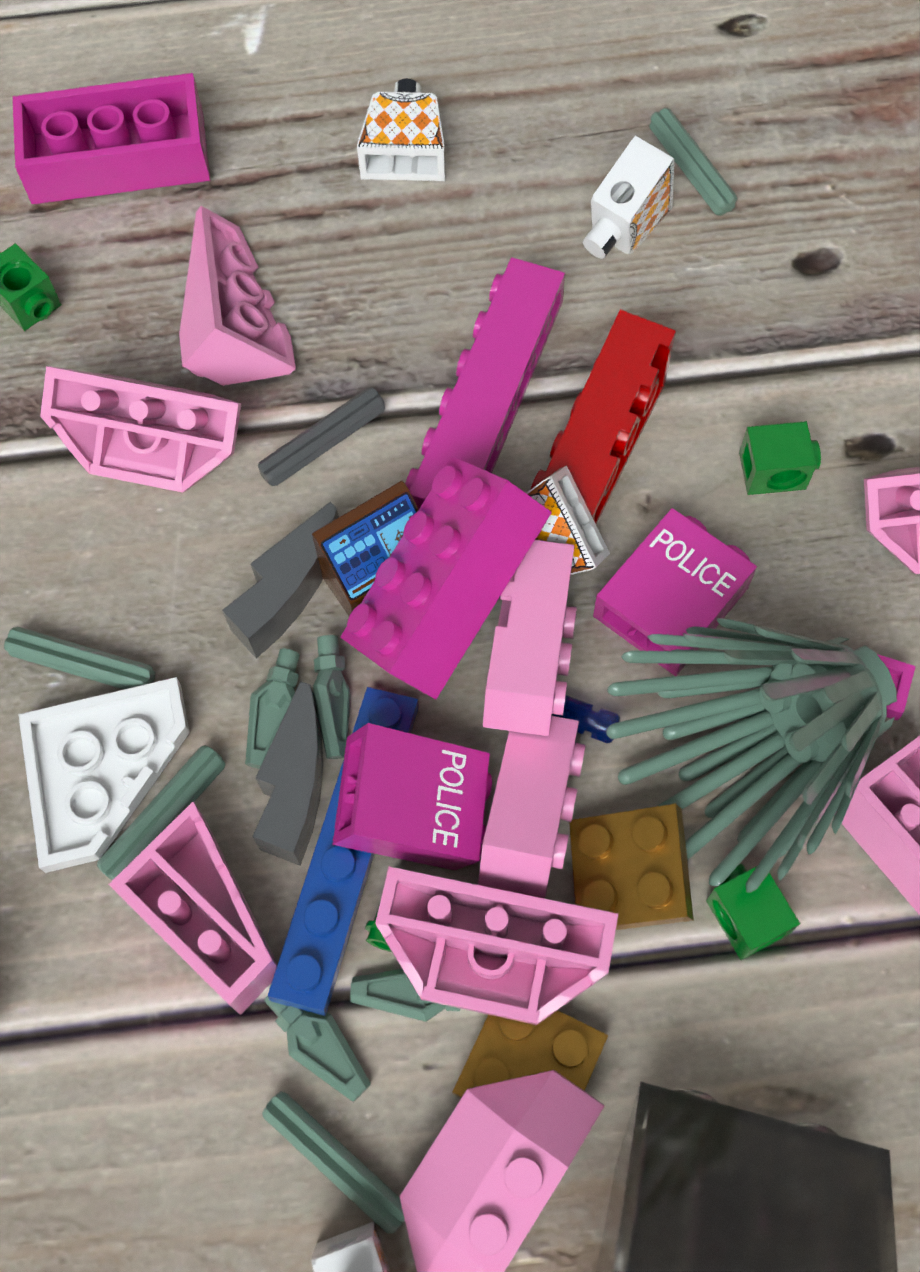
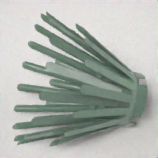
(810, 708)

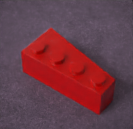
(612, 408)

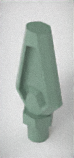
(331, 696)
(269, 706)
(393, 994)
(321, 1048)

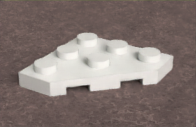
(95, 765)

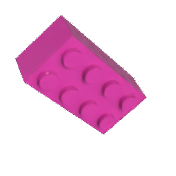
(110, 138)
(445, 575)

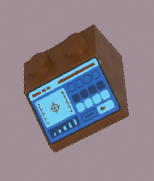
(360, 542)

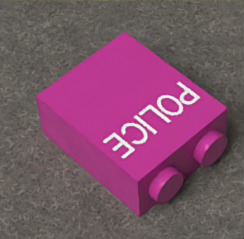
(673, 583)
(412, 798)

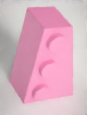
(529, 643)
(528, 808)
(887, 819)
(198, 909)

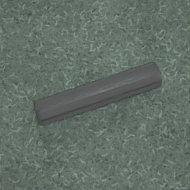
(321, 437)

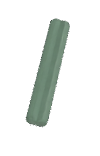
(693, 162)
(77, 659)
(163, 809)
(335, 1161)

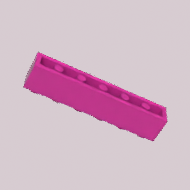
(492, 373)

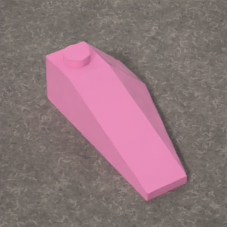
(225, 313)

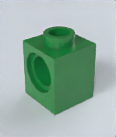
(25, 288)
(778, 458)
(751, 918)

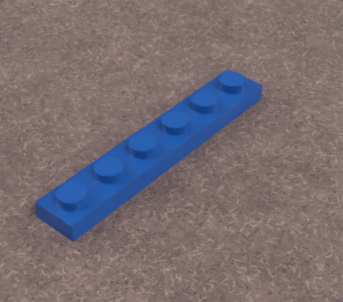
(331, 887)

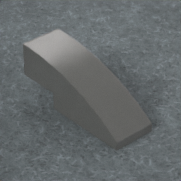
(285, 584)
(292, 780)

